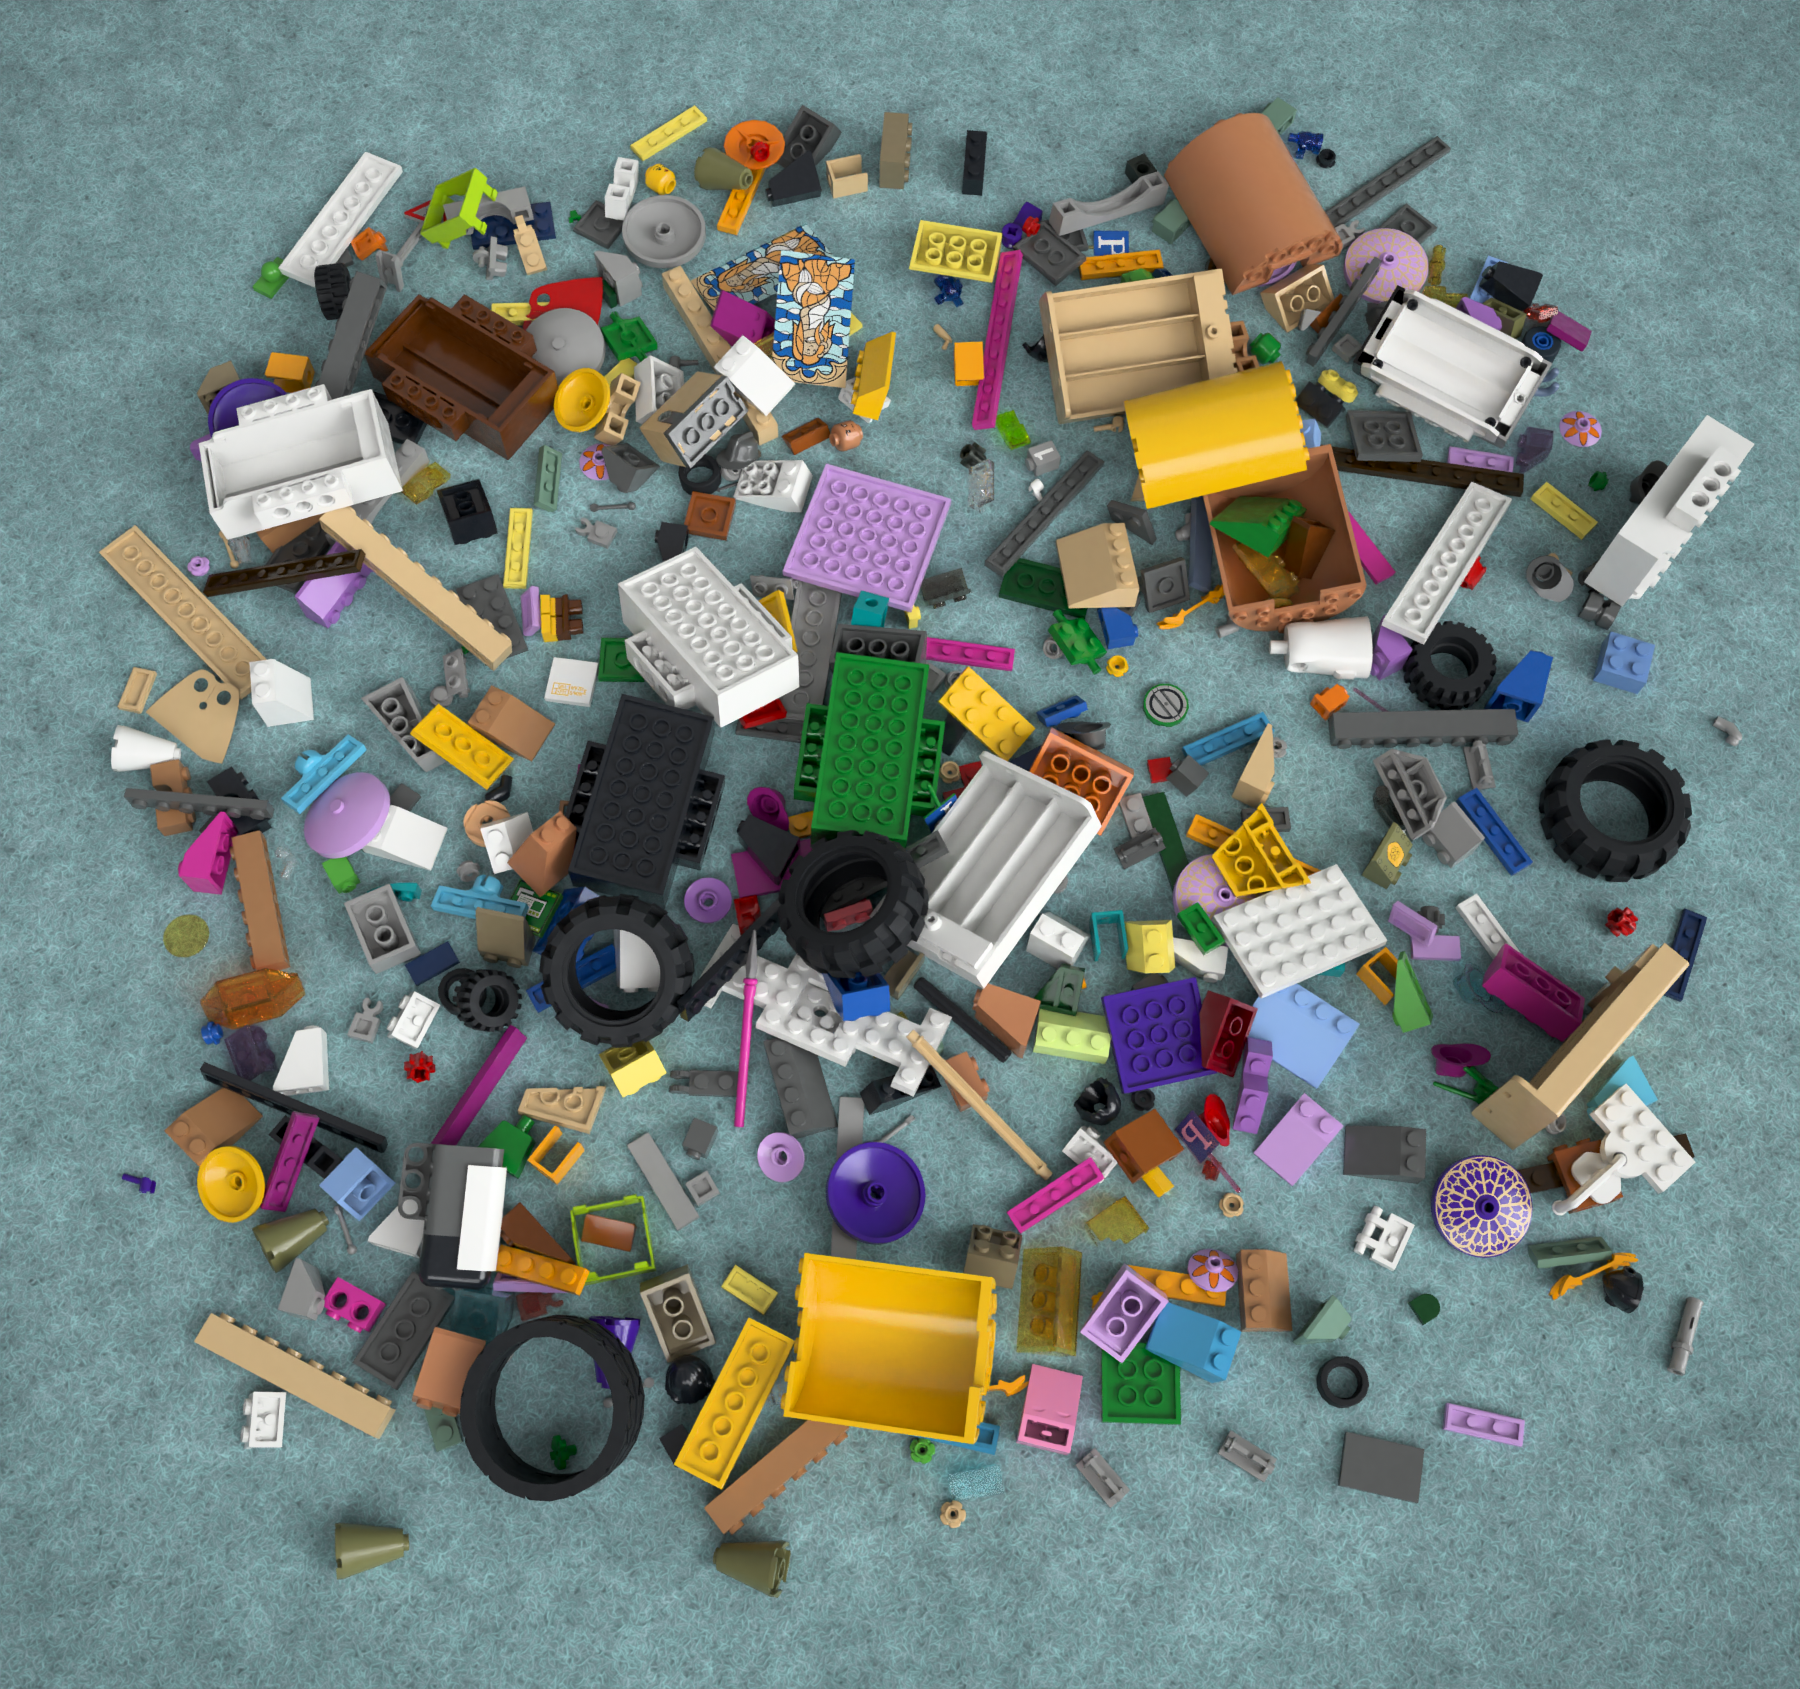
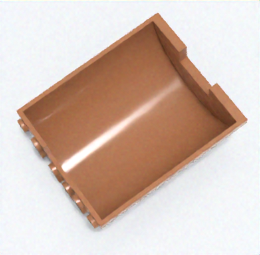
(1250, 202)
(1339, 575)

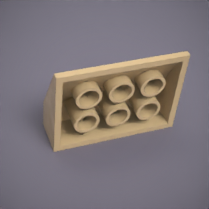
(1098, 567)

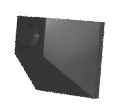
(627, 467)

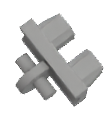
(489, 257)

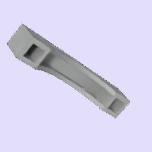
(1076, 215)
(410, 461)

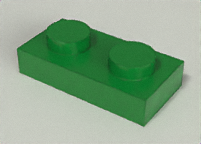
(1200, 928)

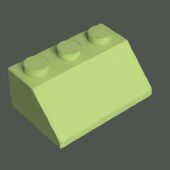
(1072, 1037)

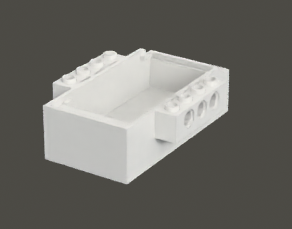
(298, 460)
(1670, 512)
(705, 639)

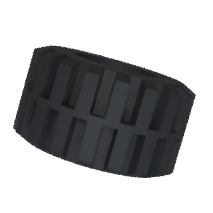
(332, 288)
(505, 1000)

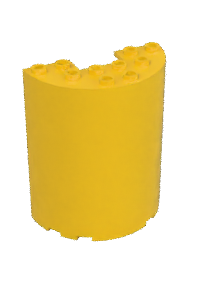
(1216, 434)
(892, 1348)

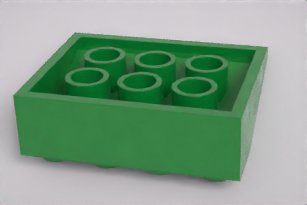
(1259, 521)

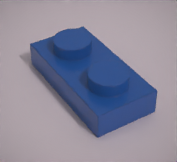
(1066, 709)

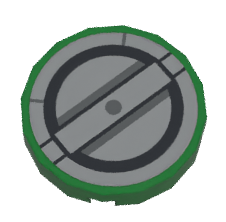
(1165, 705)

